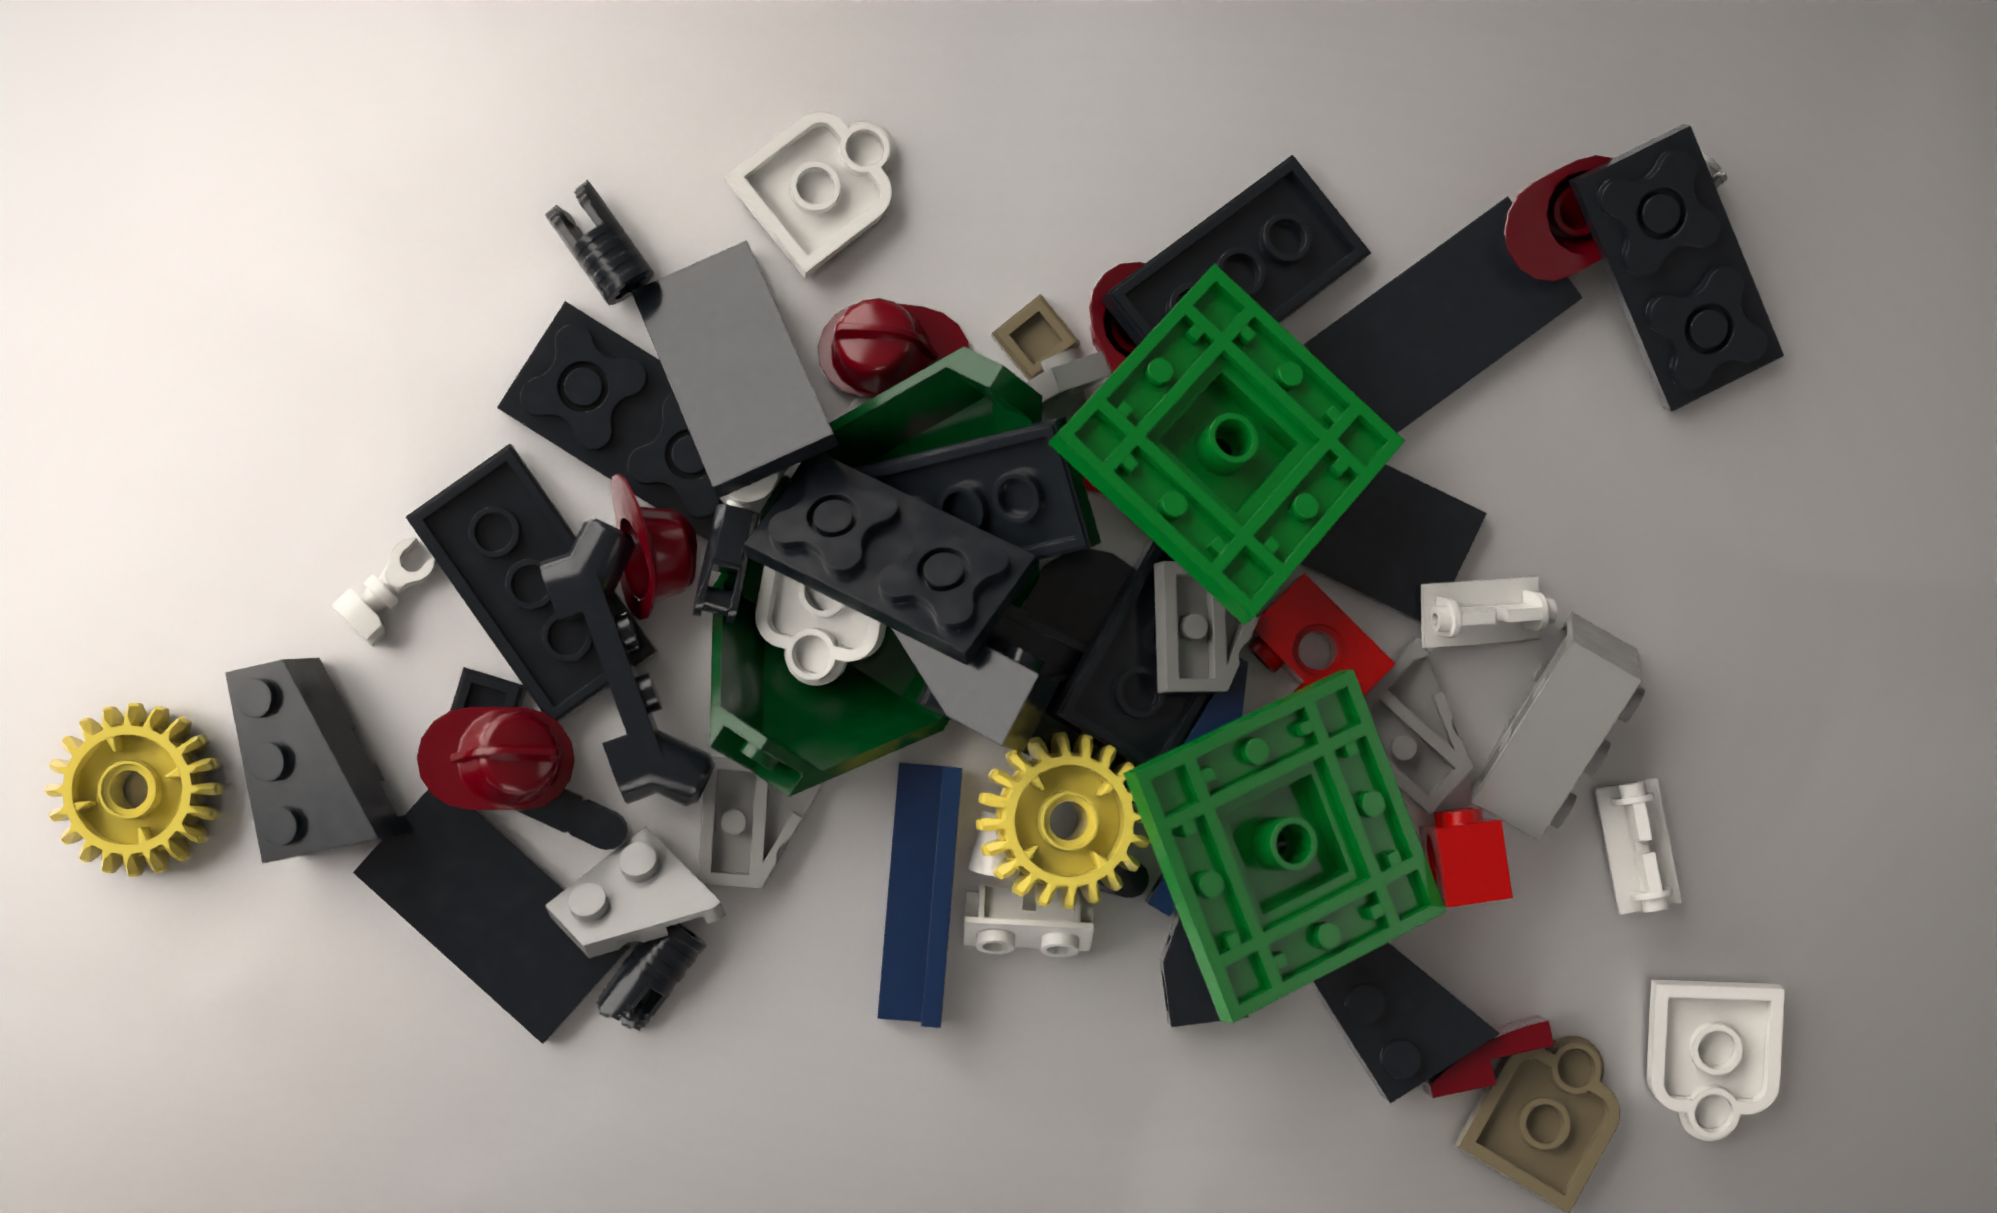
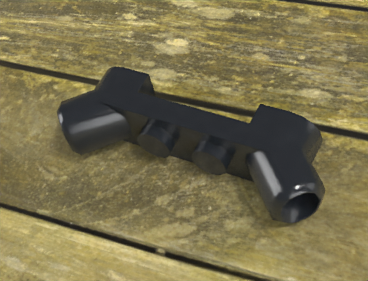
(582, 586)

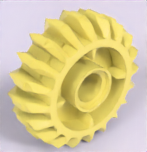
(96, 797)
(1025, 830)

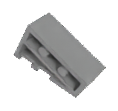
(1560, 729)

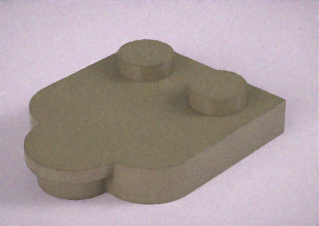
(1545, 1120)

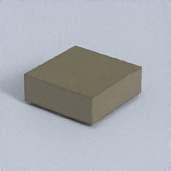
(1034, 336)

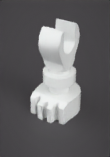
(381, 592)

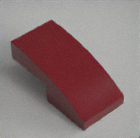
(1476, 1068)

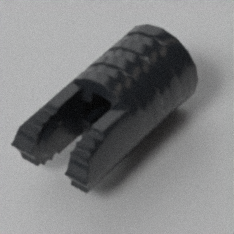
(605, 251)
(649, 976)

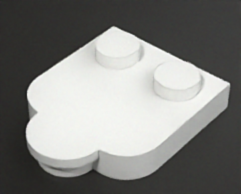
(818, 185)
(813, 629)
(1714, 1051)

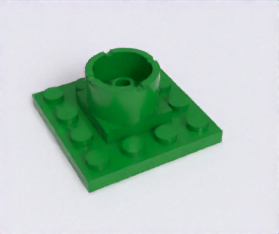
(1227, 444)
(1285, 844)

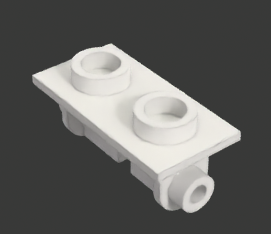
(1484, 611)
(1638, 846)
(999, 923)

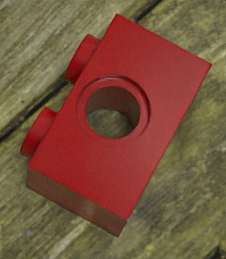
(1306, 610)
(1467, 857)

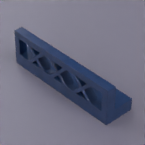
(920, 893)

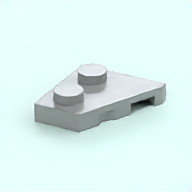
(632, 898)

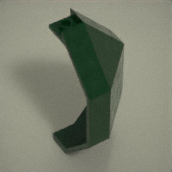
(811, 733)

